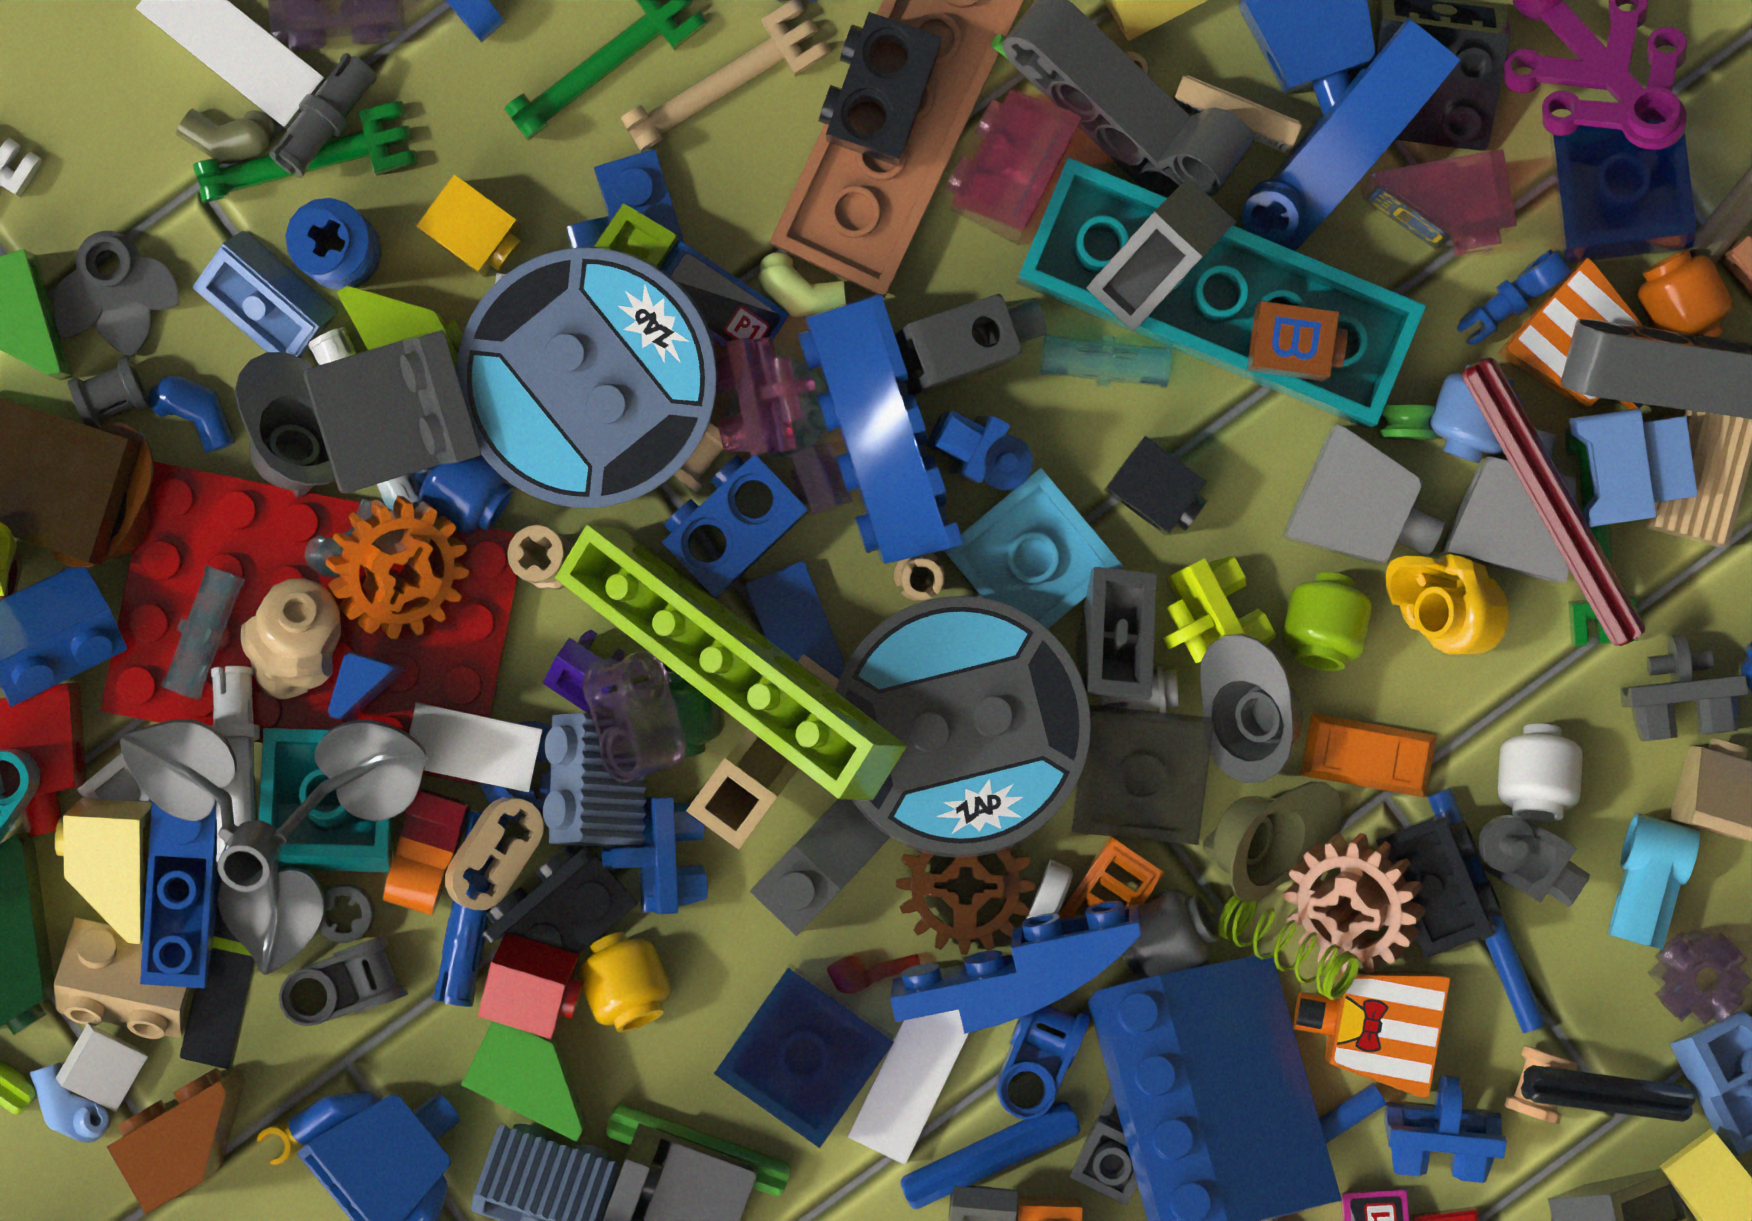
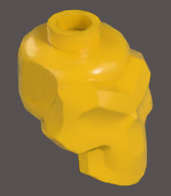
(1449, 602)

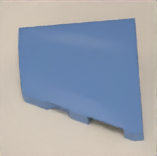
(1720, 1073)

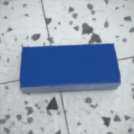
(360, 682)

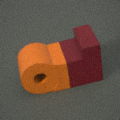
(425, 850)

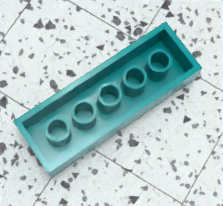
(1216, 301)

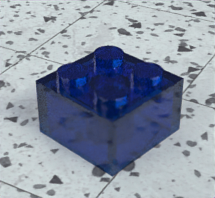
(1620, 195)
(804, 1055)

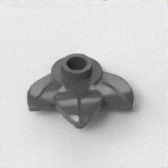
(114, 302)

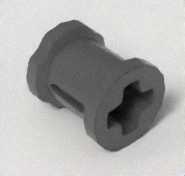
(109, 393)

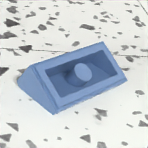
(264, 296)

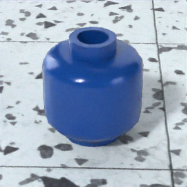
(465, 493)

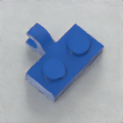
(630, 181)

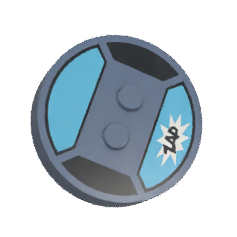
(587, 376)

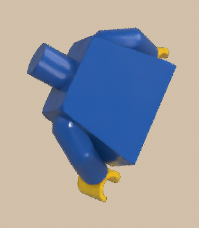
(373, 1153)

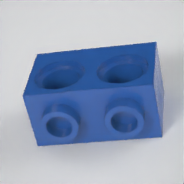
(745, 537)

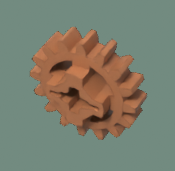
(1358, 900)

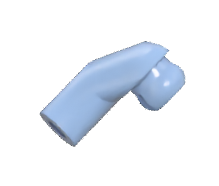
(66, 1111)

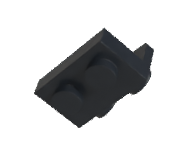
(1453, 898)

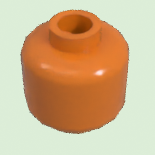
(1685, 295)

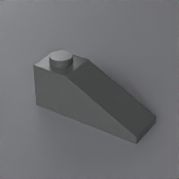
(819, 865)

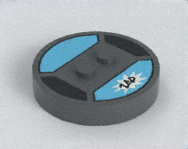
(986, 720)

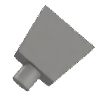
(1360, 503)
(1502, 526)

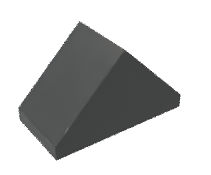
(1118, 633)

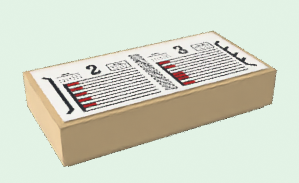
(1265, 124)

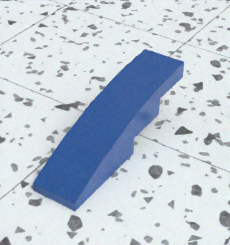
(1361, 125)

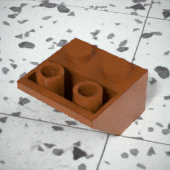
(181, 1146)

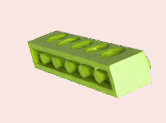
(731, 663)

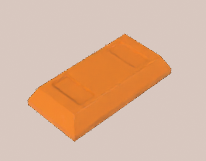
(1368, 755)

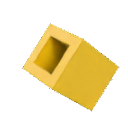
(471, 227)

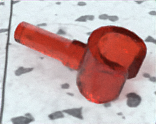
(851, 975)

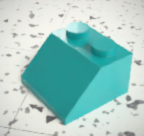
(329, 835)

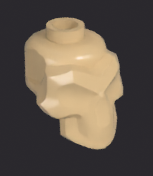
(292, 638)

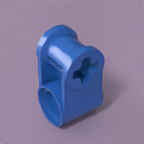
(1040, 1053)

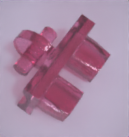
(765, 396)

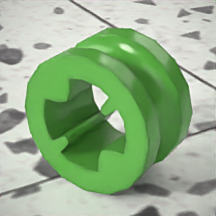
(1408, 422)

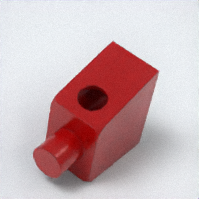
(52, 733)

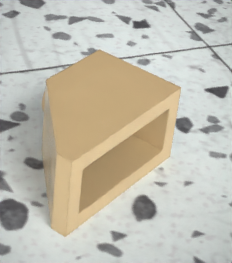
(1716, 790)

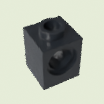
(1158, 487)

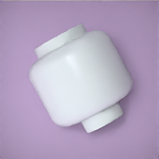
(1540, 773)

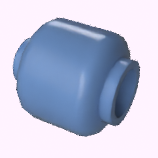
(1461, 421)

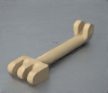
(783, 44)

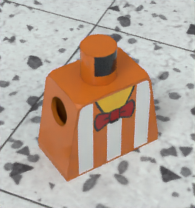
(1545, 337)
(1381, 1026)

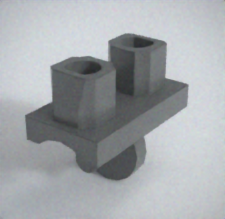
(1714, 697)
(1531, 859)

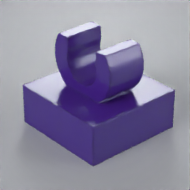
(570, 666)

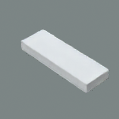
(238, 53)
(909, 1084)

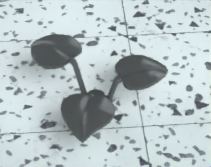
(266, 908)

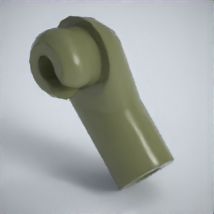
(230, 141)

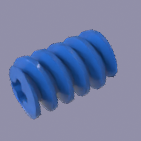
(336, 220)

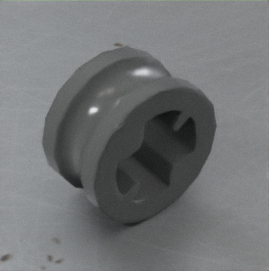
(359, 926)

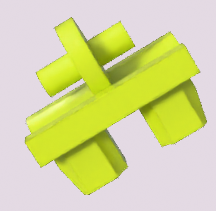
(1203, 610)

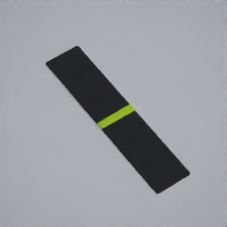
(219, 1006)

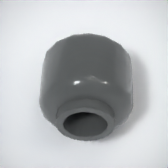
(1174, 934)

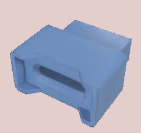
(1634, 464)

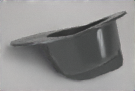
(282, 423)
(1251, 708)

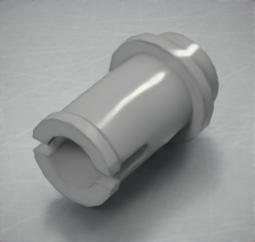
(1163, 694)

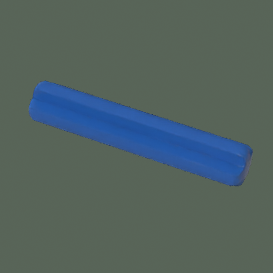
(990, 1155)

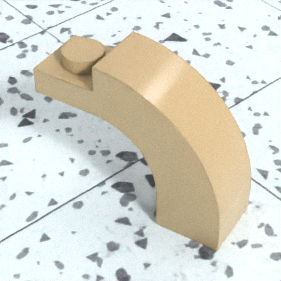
(747, 781)

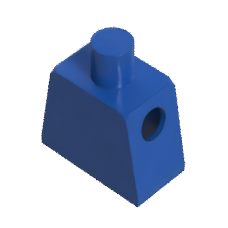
(1312, 42)

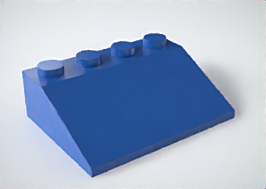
(1213, 1094)

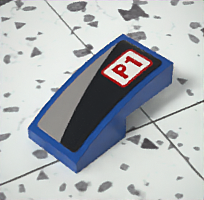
(725, 301)

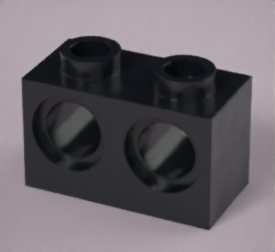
(895, 92)

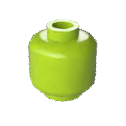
(1327, 622)

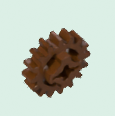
(965, 913)

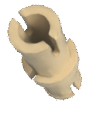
(933, 582)

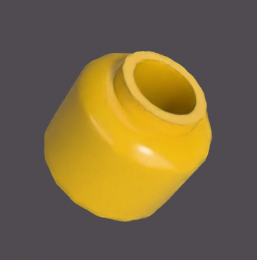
(624, 982)

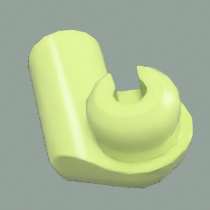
(793, 292)

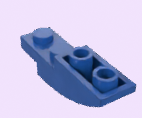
(1045, 965)

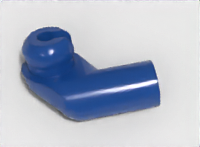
(195, 403)

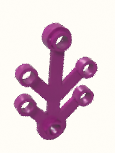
(1605, 70)

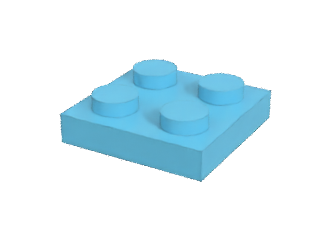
(1032, 552)

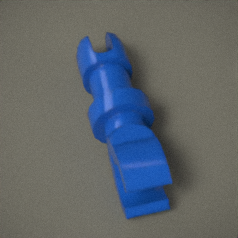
(1513, 297)

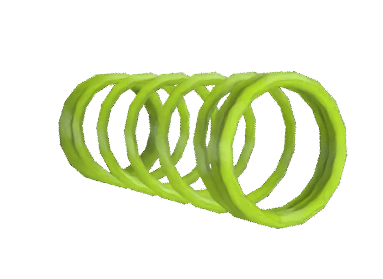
(1332, 967)

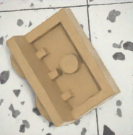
(102, 984)

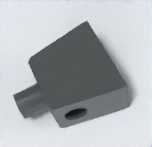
(942, 347)

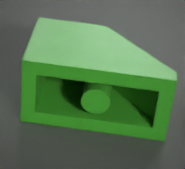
(27, 316)
(527, 1077)

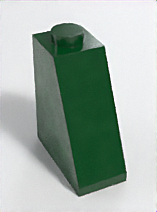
(24, 942)

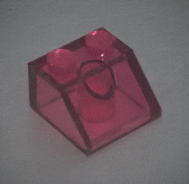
(1013, 164)

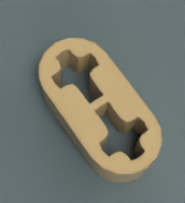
(481, 845)

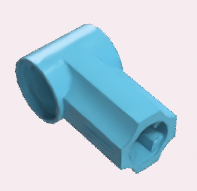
(1655, 863)

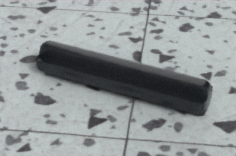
(1607, 1093)

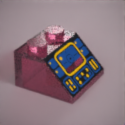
(1448, 201)

